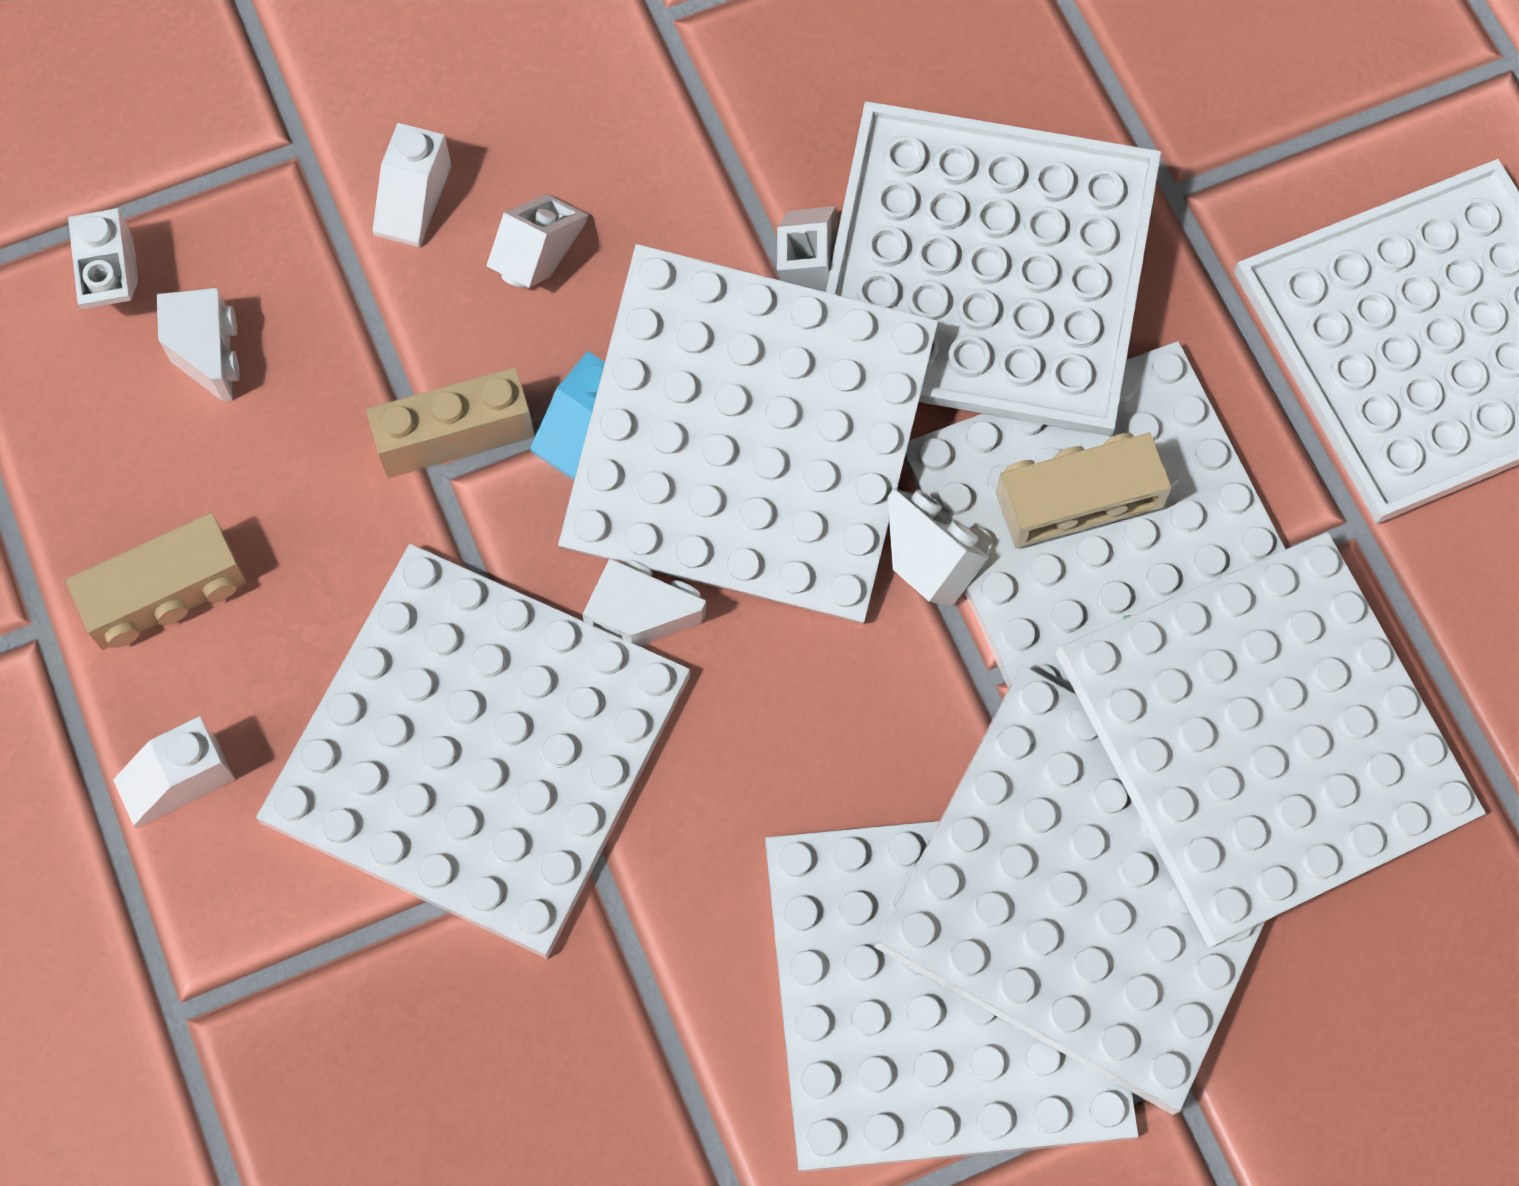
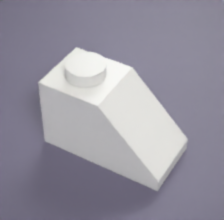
(410, 184)
(534, 240)
(172, 772)

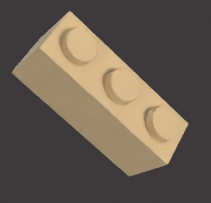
(450, 422)
(1082, 488)
(156, 582)

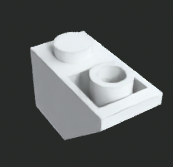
(807, 246)
(102, 258)
(196, 337)
(930, 551)
(642, 607)

